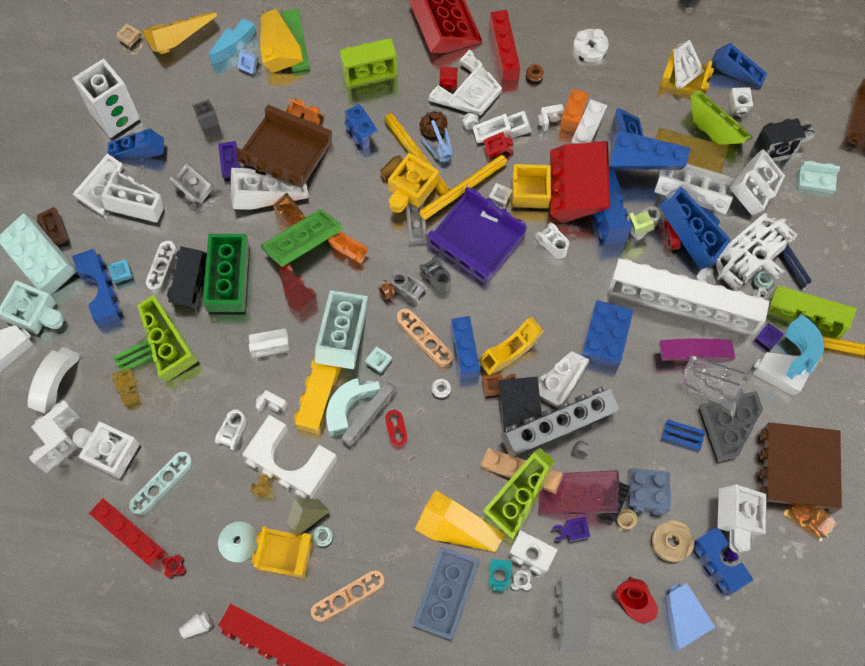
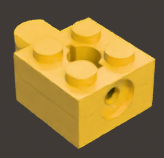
(411, 183)

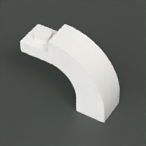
(47, 379)

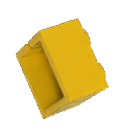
(531, 186)

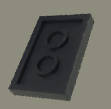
(519, 401)

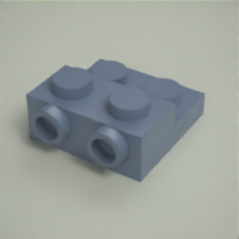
(649, 491)

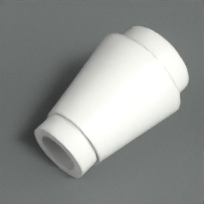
(197, 624)

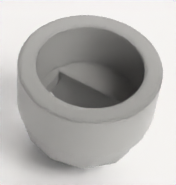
(581, 449)

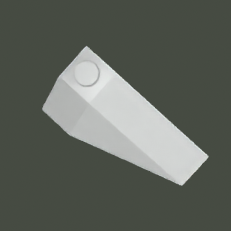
(257, 190)

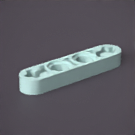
(158, 481)

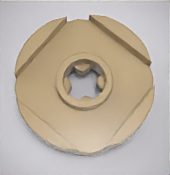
(683, 537)

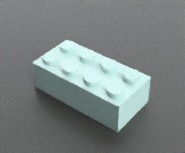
(36, 254)
(341, 329)

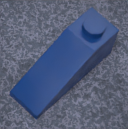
(737, 65)

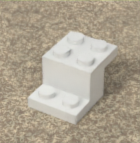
(57, 441)

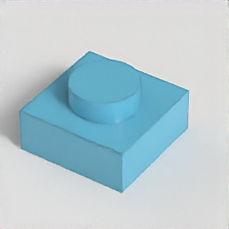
(120, 271)

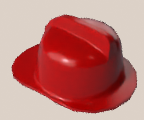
(637, 600)

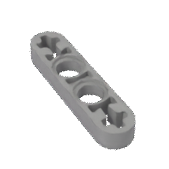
(368, 413)

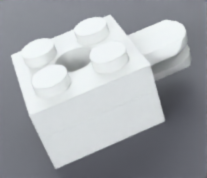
(106, 448)
(741, 514)

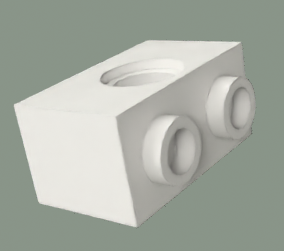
(544, 552)

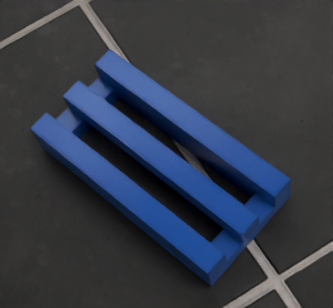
(701, 433)

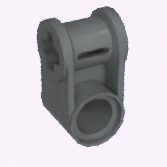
(436, 271)

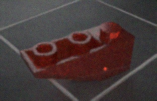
(297, 295)

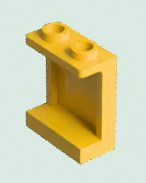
(697, 84)
(282, 552)

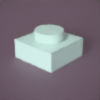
(378, 360)

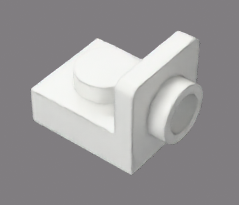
(551, 114)
(273, 401)

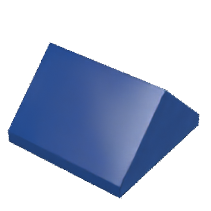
(627, 122)

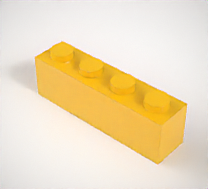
(316, 397)

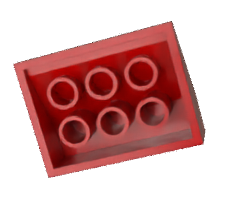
(446, 24)
(579, 180)

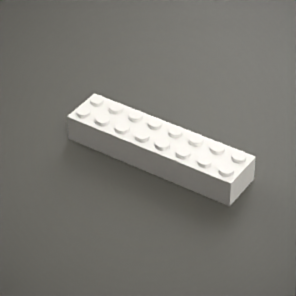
(688, 297)

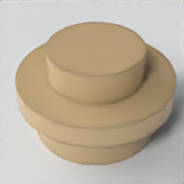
(627, 519)

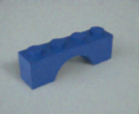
(102, 308)

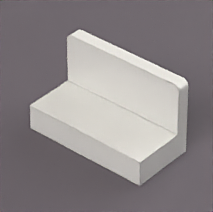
(269, 342)

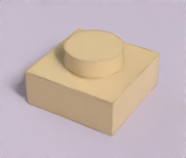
(128, 34)

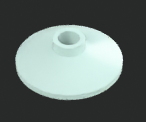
(243, 550)

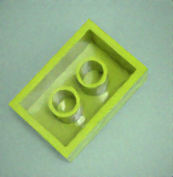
(368, 62)

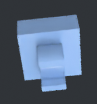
(248, 61)

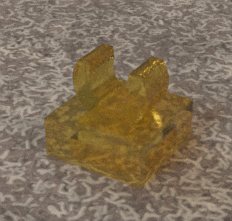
(262, 488)

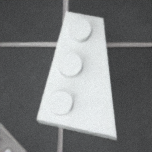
(561, 380)

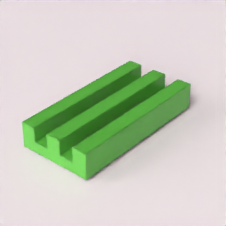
(132, 350)

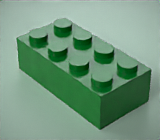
(226, 273)

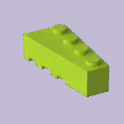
(167, 343)

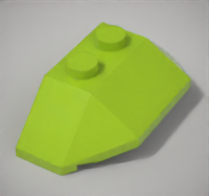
(716, 122)

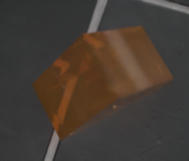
(288, 211)

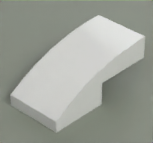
(500, 196)

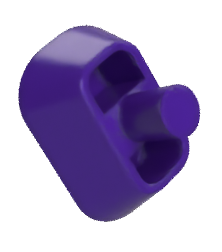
(730, 554)

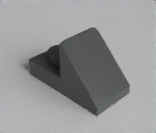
(206, 114)

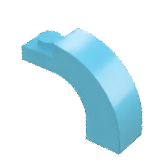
(809, 341)

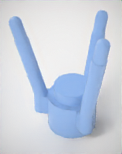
(443, 151)

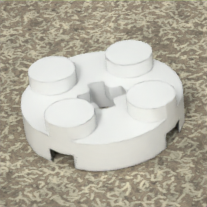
(593, 36)

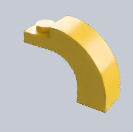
(511, 349)

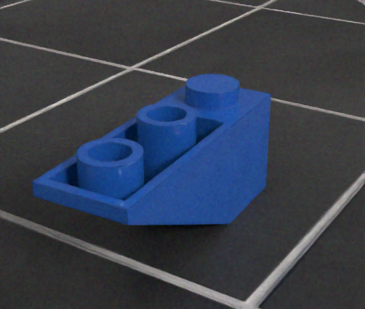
(137, 145)

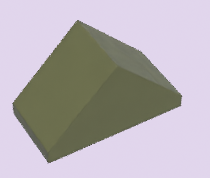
(304, 514)

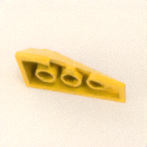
(167, 36)
(278, 43)
(452, 523)

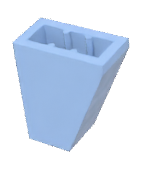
(686, 616)

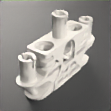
(764, 242)

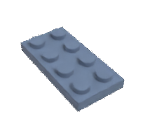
(446, 593)

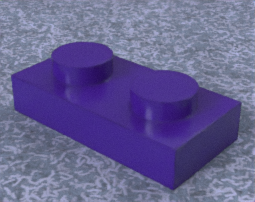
(228, 158)

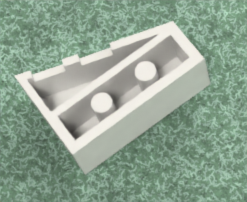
(130, 198)

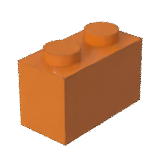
(574, 110)

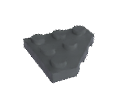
(729, 432)

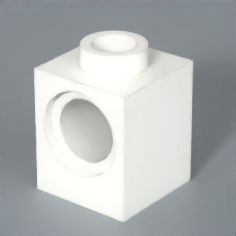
(739, 96)

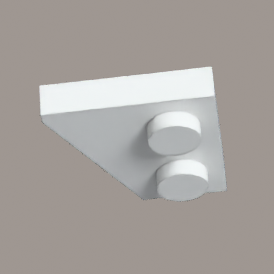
(686, 64)

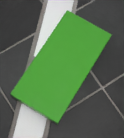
(301, 237)

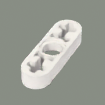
(160, 258)

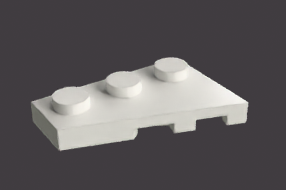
(93, 186)

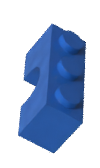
(465, 348)
(729, 577)

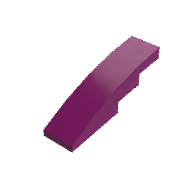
(700, 347)

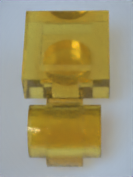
(124, 382)

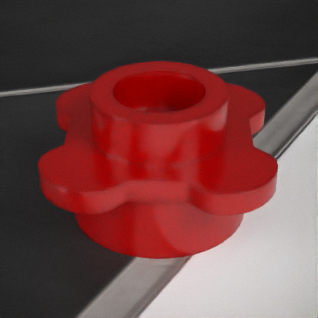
(168, 562)

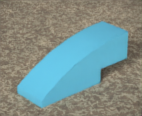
(232, 41)

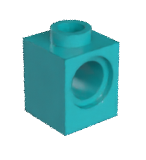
(503, 566)

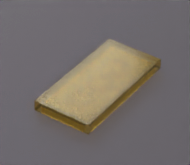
(702, 152)

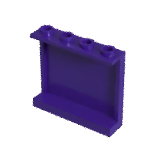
(475, 240)

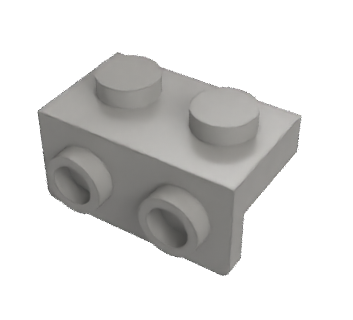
(192, 184)

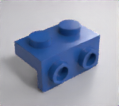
(360, 124)

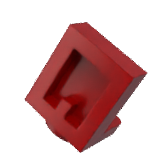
(448, 78)
(498, 144)

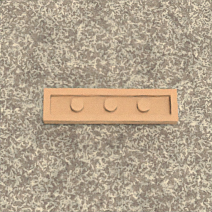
(509, 465)

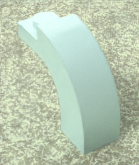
(343, 399)

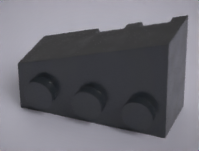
(187, 277)

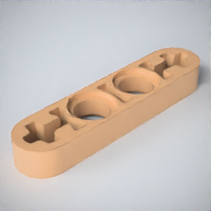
(422, 339)
(345, 592)

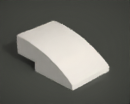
(758, 183)

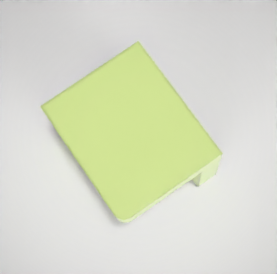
(641, 223)

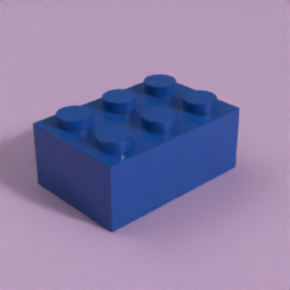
(607, 334)

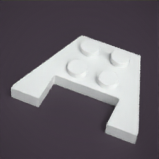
(475, 92)

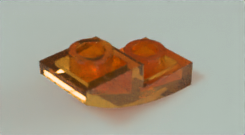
(816, 518)

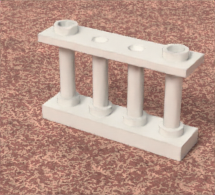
(704, 186)

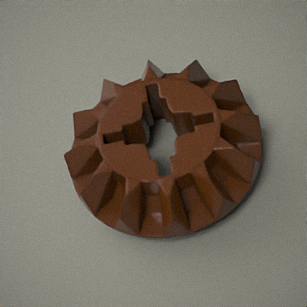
(427, 128)

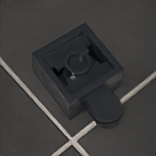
(783, 138)

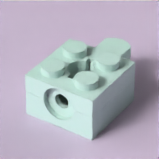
(30, 308)

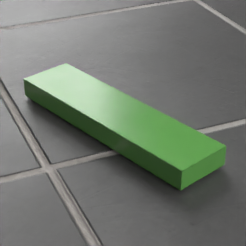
(293, 22)

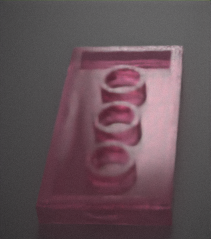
(582, 494)

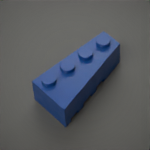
(644, 153)
(613, 221)
(694, 227)

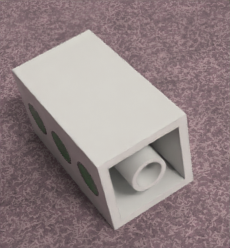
(106, 98)

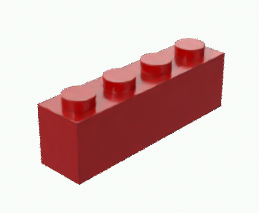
(504, 46)
(128, 533)

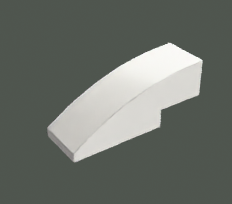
(512, 126)

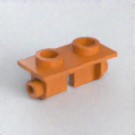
(298, 108)
(349, 246)

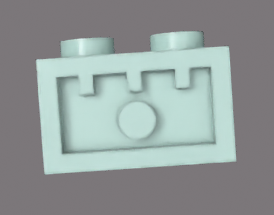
(818, 177)

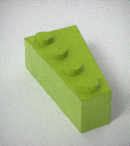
(828, 316)
(516, 499)

